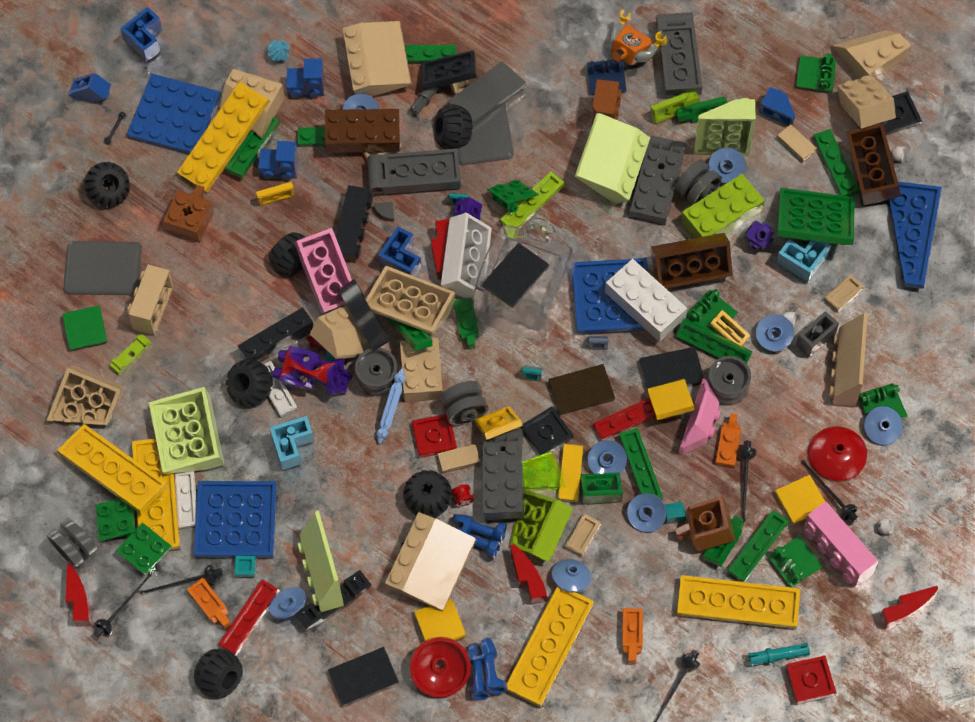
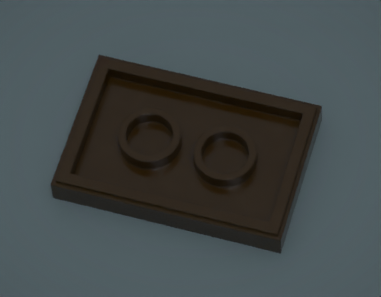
(581, 389)

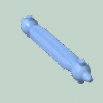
(391, 405)

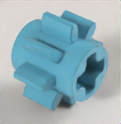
(278, 50)

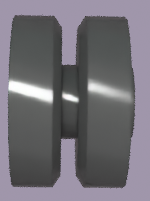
(698, 182)
(376, 371)
(729, 379)
(464, 403)
(72, 542)

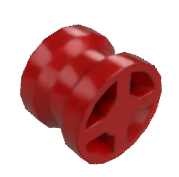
(462, 495)

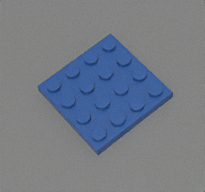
(173, 114)
(593, 307)
(235, 519)

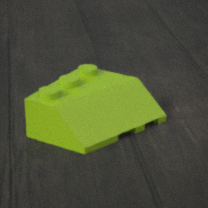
(541, 526)

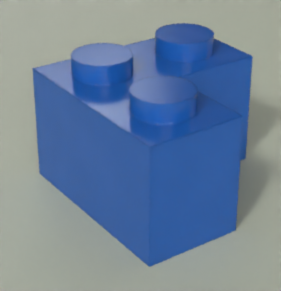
(140, 34)
(306, 80)
(280, 161)
(397, 253)

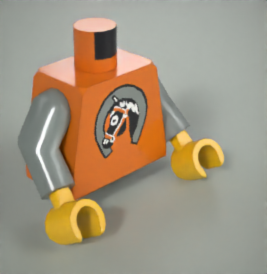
(631, 44)

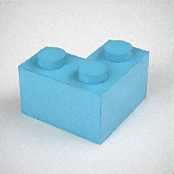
(803, 261)
(287, 439)

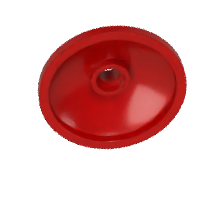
(836, 464)
(440, 680)

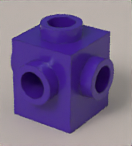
(469, 206)
(753, 232)

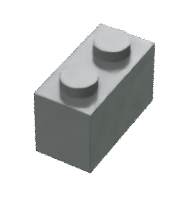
(817, 333)

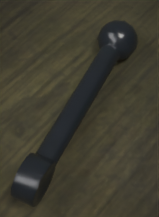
(107, 140)

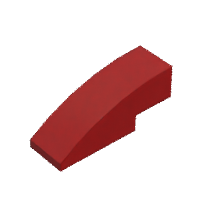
(438, 245)
(528, 576)
(77, 598)
(907, 606)

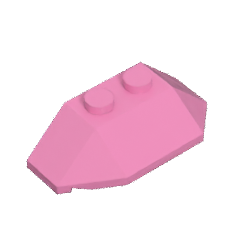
(701, 420)

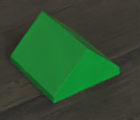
(601, 488)

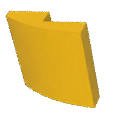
(440, 623)

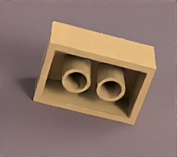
(866, 101)
(150, 299)
(421, 372)

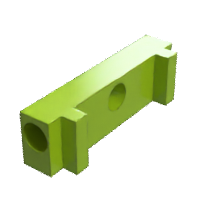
(137, 348)

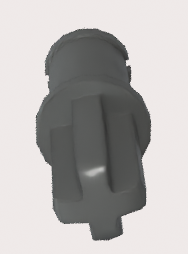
(423, 99)

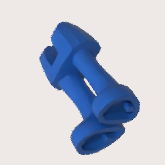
(497, 533)
(493, 684)

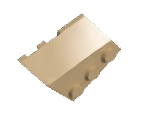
(874, 52)
(271, 90)
(340, 334)
(85, 398)

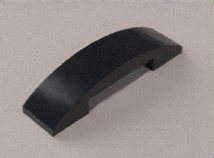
(363, 315)
(351, 590)

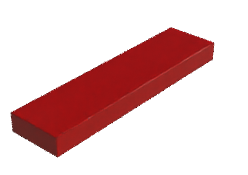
(624, 419)
(248, 617)

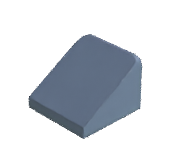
(598, 342)

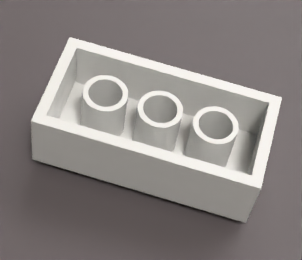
(464, 254)
(645, 300)

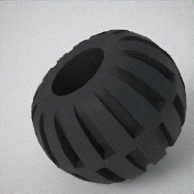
(452, 127)
(108, 173)
(284, 255)
(249, 383)
(420, 501)
(218, 673)

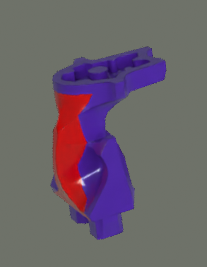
(296, 369)

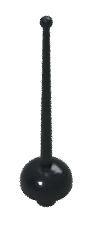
(746, 453)
(847, 511)
(209, 575)
(104, 626)
(688, 662)

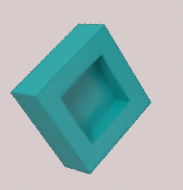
(245, 566)

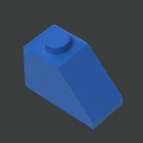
(90, 88)
(777, 106)

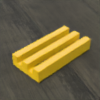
(275, 193)
(729, 320)

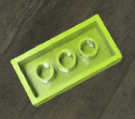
(723, 209)

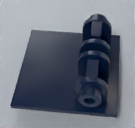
(606, 70)

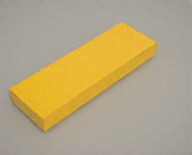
(571, 472)

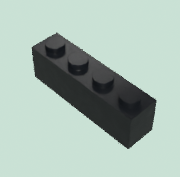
(352, 221)
(277, 336)

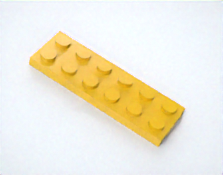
(223, 136)
(112, 468)
(162, 513)
(738, 602)
(549, 646)

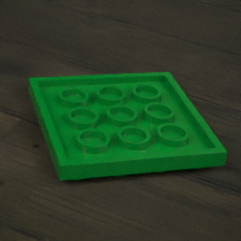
(816, 216)

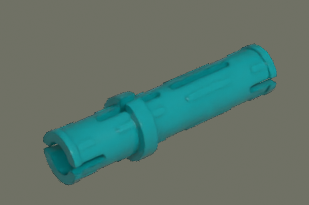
(782, 653)

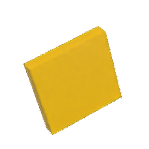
(670, 399)
(498, 422)
(799, 499)

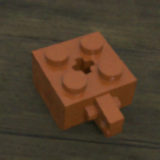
(607, 99)
(189, 214)
(707, 524)

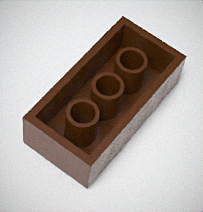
(362, 130)
(873, 164)
(692, 260)

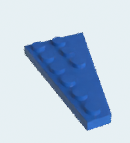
(914, 226)

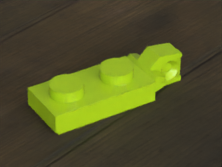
(667, 108)

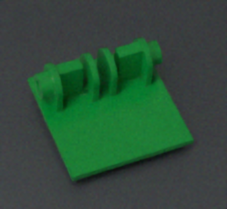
(816, 73)
(510, 193)
(708, 308)
(883, 396)
(114, 519)
(144, 549)
(795, 561)

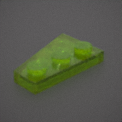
(542, 473)

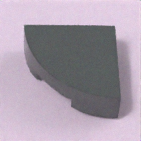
(385, 210)

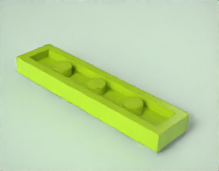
(527, 208)

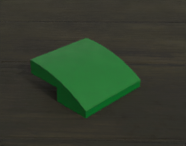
(84, 327)

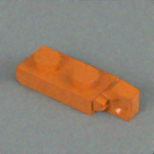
(729, 442)
(209, 603)
(632, 633)

